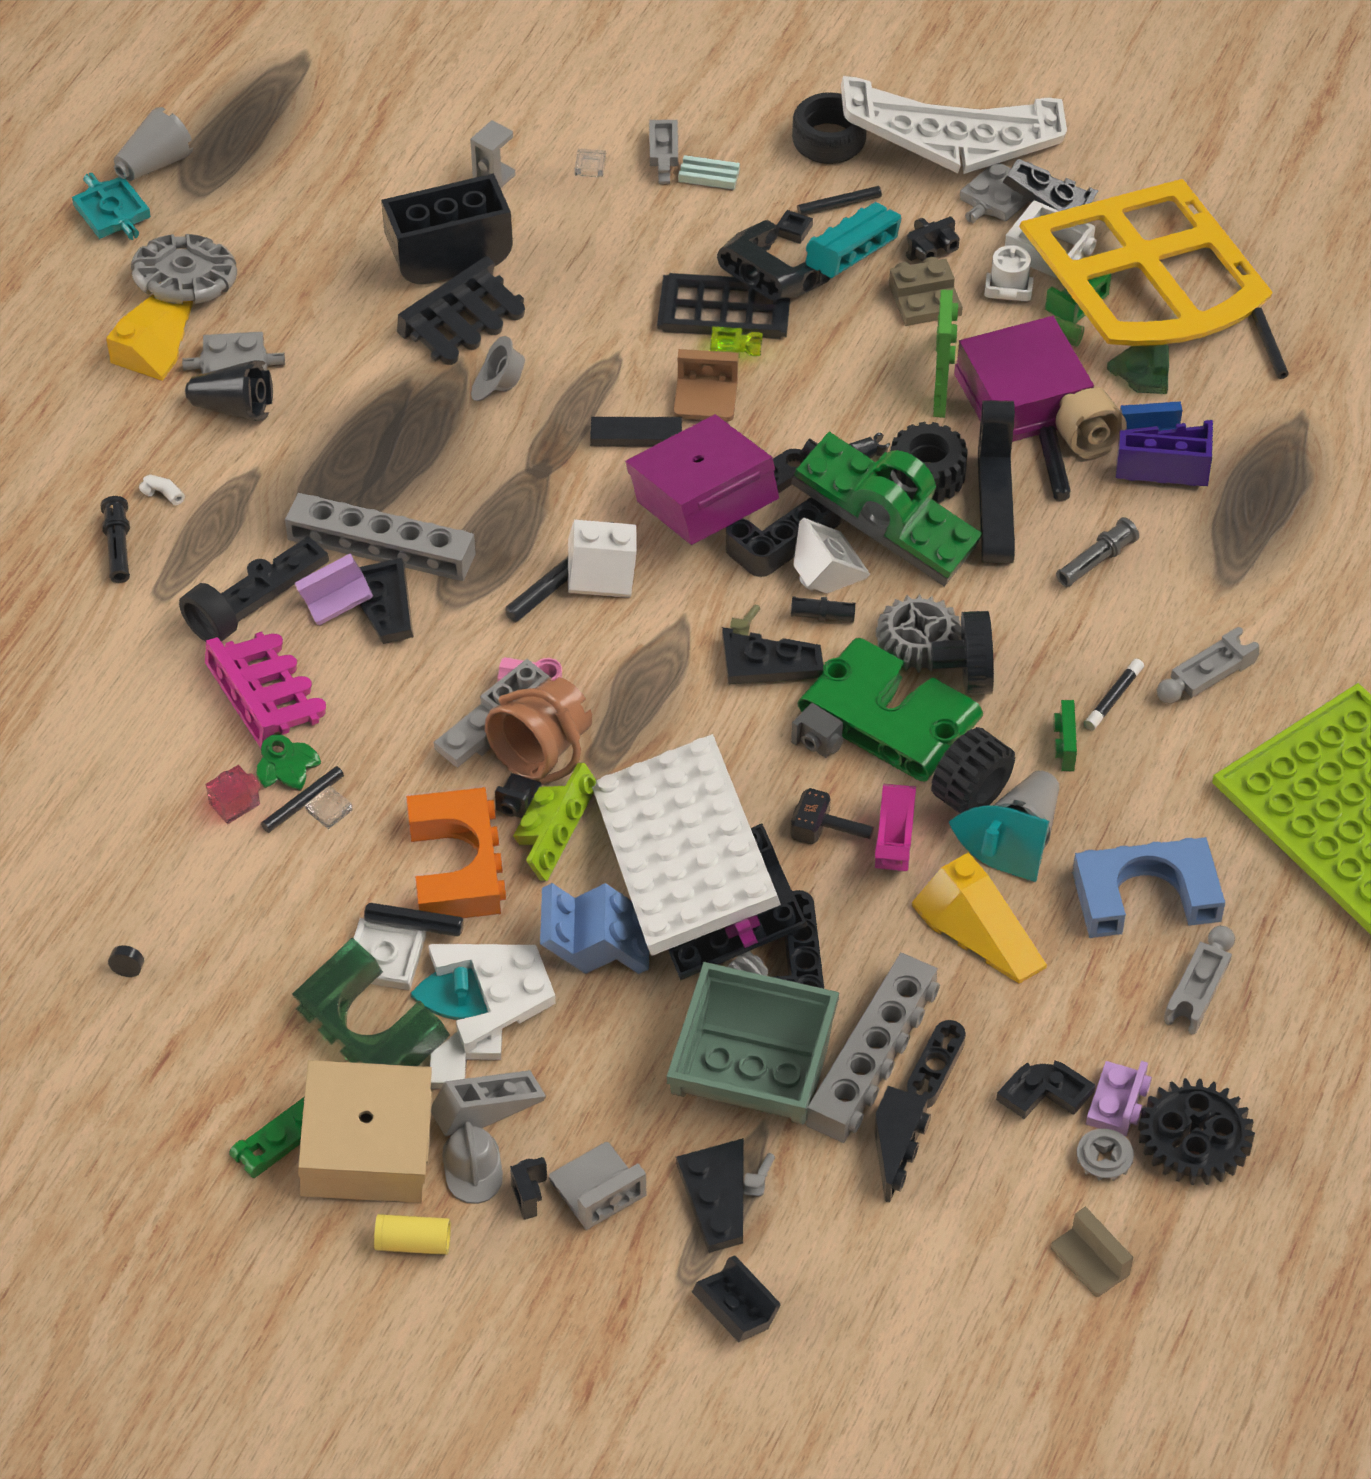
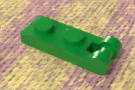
(273, 1139)

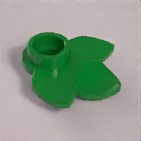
(287, 765)

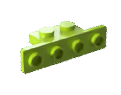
(553, 819)

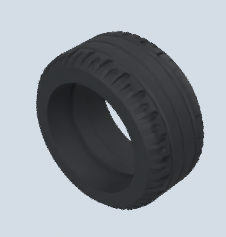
(825, 146)

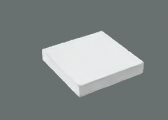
(394, 949)

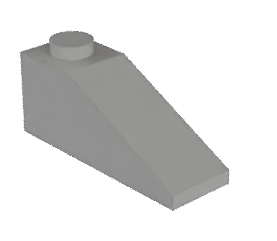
(484, 1099)

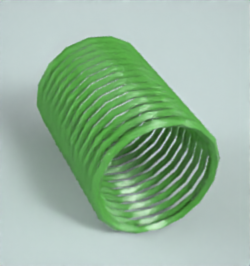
(1071, 332)

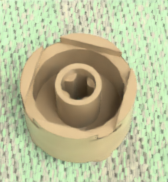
(1090, 422)

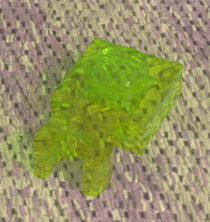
(732, 340)

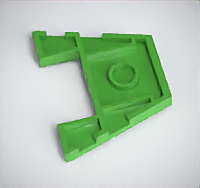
(945, 353)

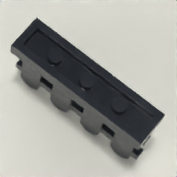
(450, 299)

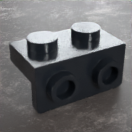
(738, 1300)

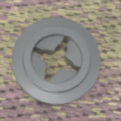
(1104, 1141)

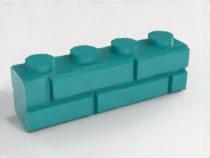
(852, 239)

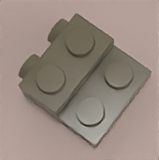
(919, 289)

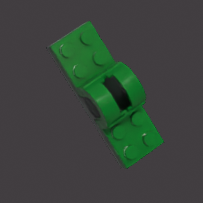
(886, 509)

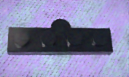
(269, 580)

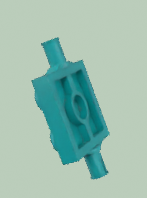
(111, 206)

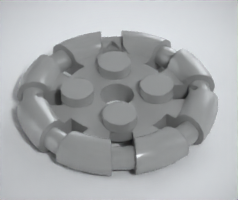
(184, 274)

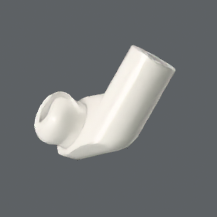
(165, 486)

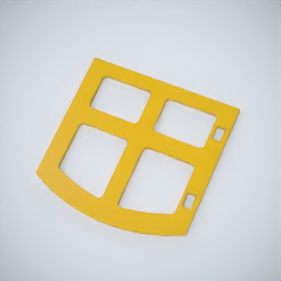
(1147, 256)

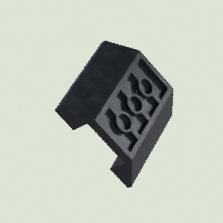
(774, 923)

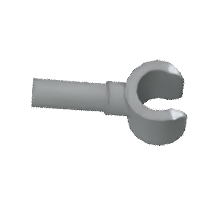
(755, 1183)

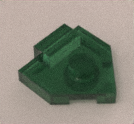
(1143, 368)

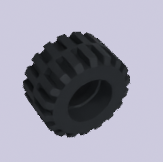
(939, 447)
(973, 771)

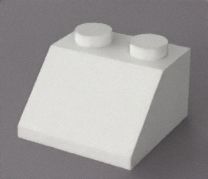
(601, 558)

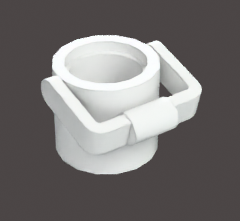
(1010, 275)

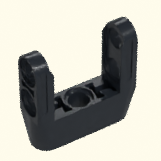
(748, 261)

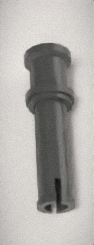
(1107, 545)

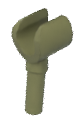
(742, 626)

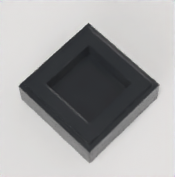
(794, 226)

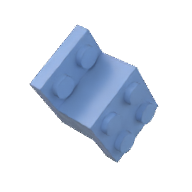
(592, 928)

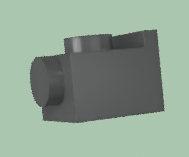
(817, 731)

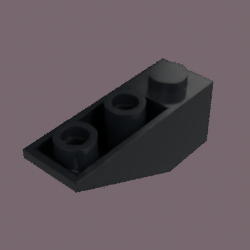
(896, 1129)

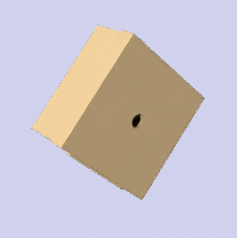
(365, 1131)

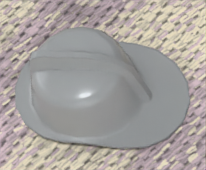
(500, 369)
(472, 1164)

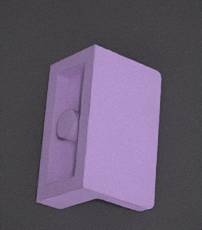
(334, 589)

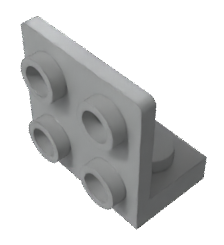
(599, 1184)

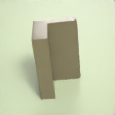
(1093, 1253)

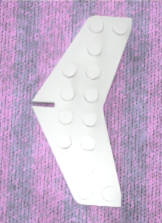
(946, 131)

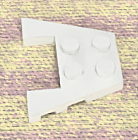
(509, 981)

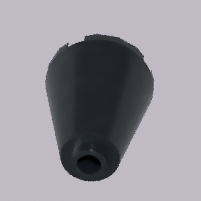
(233, 390)

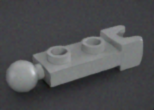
(1208, 667)
(1201, 979)

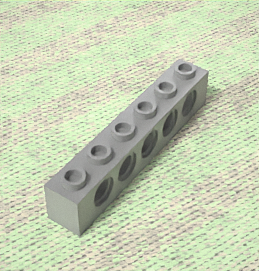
(381, 536)
(839, 1118)

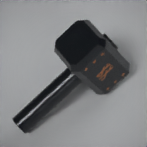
(813, 815)

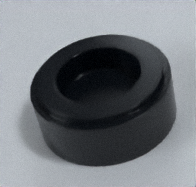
(126, 961)

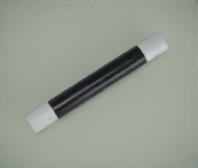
(1113, 694)

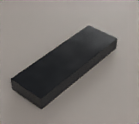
(633, 430)

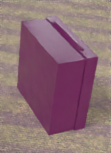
(1021, 365)
(703, 479)

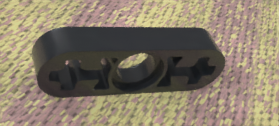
(935, 1049)

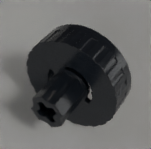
(970, 653)

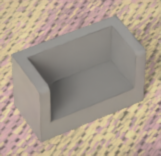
(486, 152)

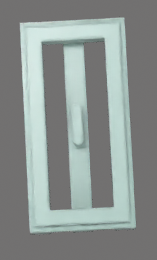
(709, 172)

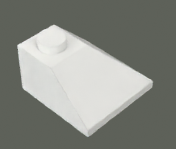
(826, 558)

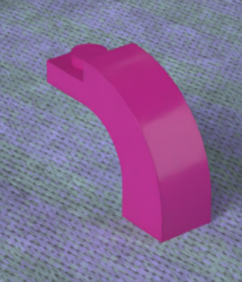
(895, 827)

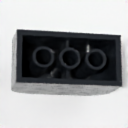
(448, 228)

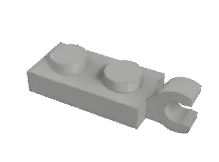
(663, 147)

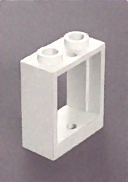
(1081, 236)

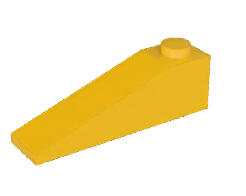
(149, 337)
(973, 912)

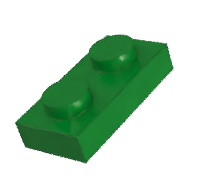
(1066, 726)

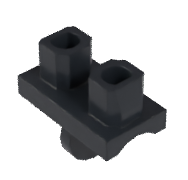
(931, 236)

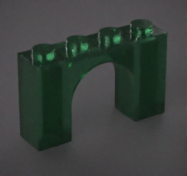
(327, 1000)

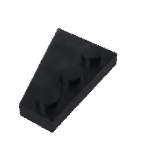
(764, 660)

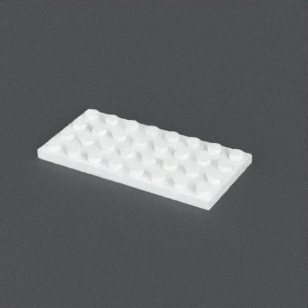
(684, 845)

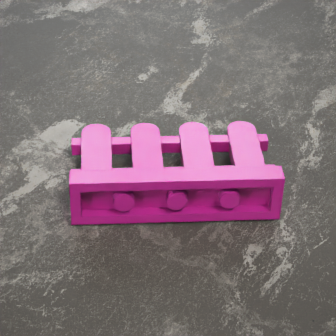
(258, 703)

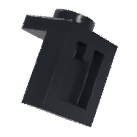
(516, 795)
(525, 1185)

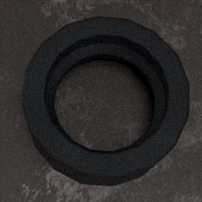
(208, 613)

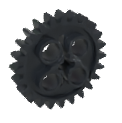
(1216, 1151)

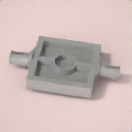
(991, 195)
(232, 349)

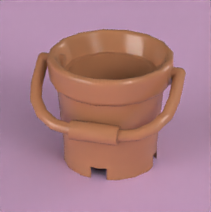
(538, 729)

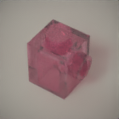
(233, 793)

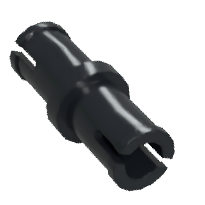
(823, 609)

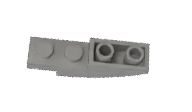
(469, 733)

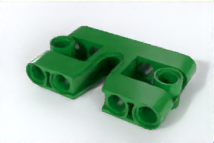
(908, 737)

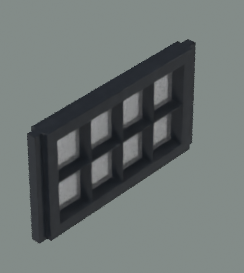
(706, 301)

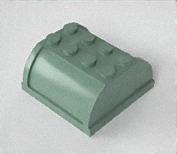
(753, 1041)

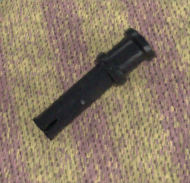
(116, 528)

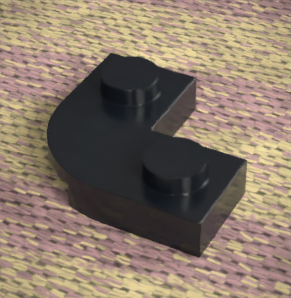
(1036, 1081)

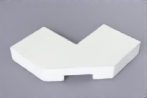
(449, 1058)

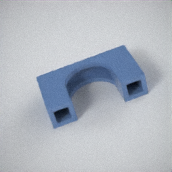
(1182, 863)

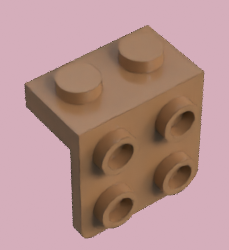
(706, 384)

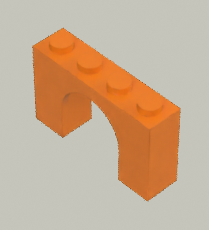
(464, 817)

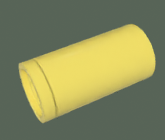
(412, 1234)

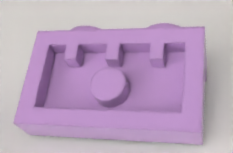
(1117, 1097)

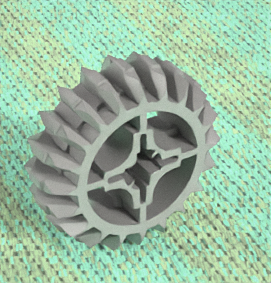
(912, 625)

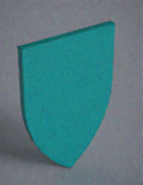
(1003, 838)
(451, 994)

